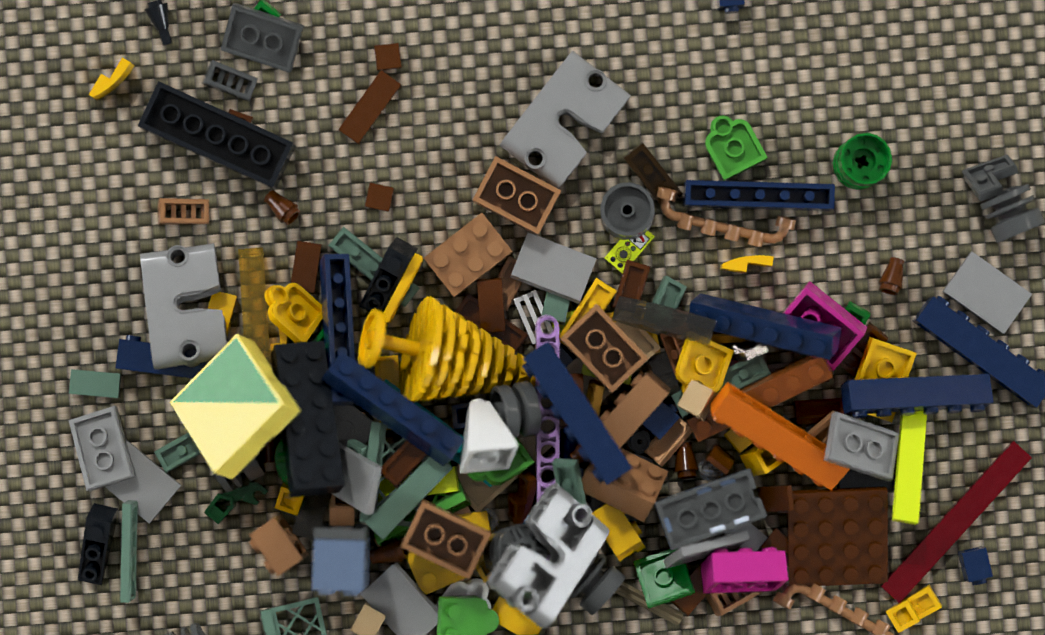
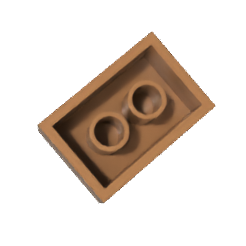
(516, 196)
(468, 255)
(604, 348)
(634, 406)
(633, 491)
(446, 539)
(278, 545)

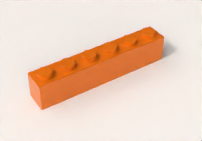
(776, 435)

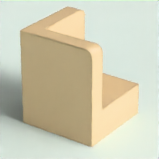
(697, 400)
(368, 621)

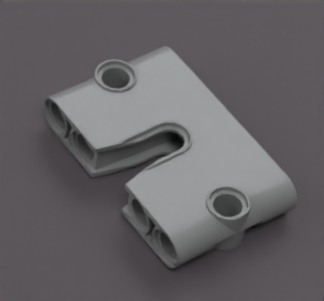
(566, 94)
(168, 286)
(571, 546)

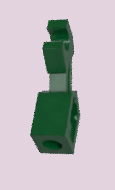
(245, 493)

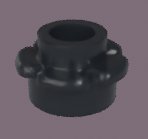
(639, 448)

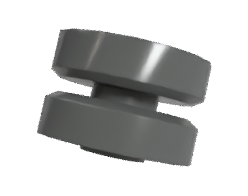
(632, 197)
(518, 408)

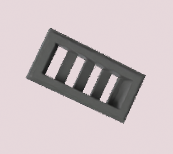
(213, 65)

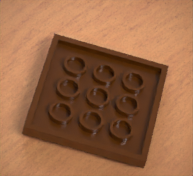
(838, 537)

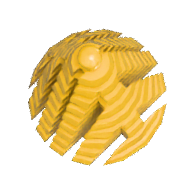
(442, 354)

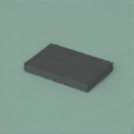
(262, 37)

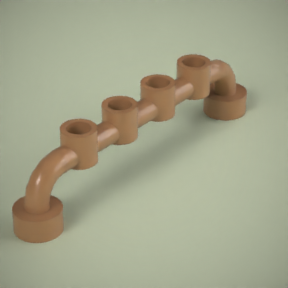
(731, 231)
(835, 605)

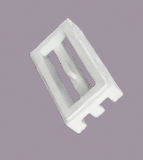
(525, 297)

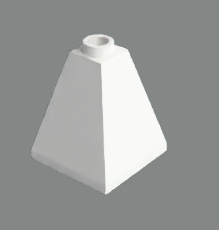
(486, 441)

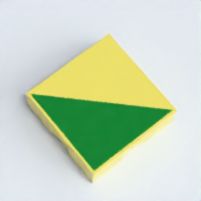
(234, 406)

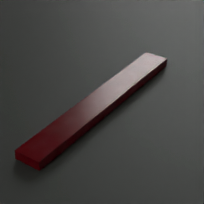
(956, 521)

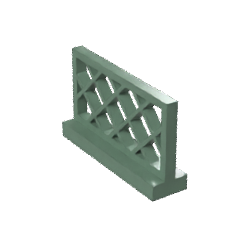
(376, 453)
(271, 624)

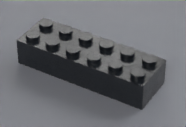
(217, 135)
(311, 436)

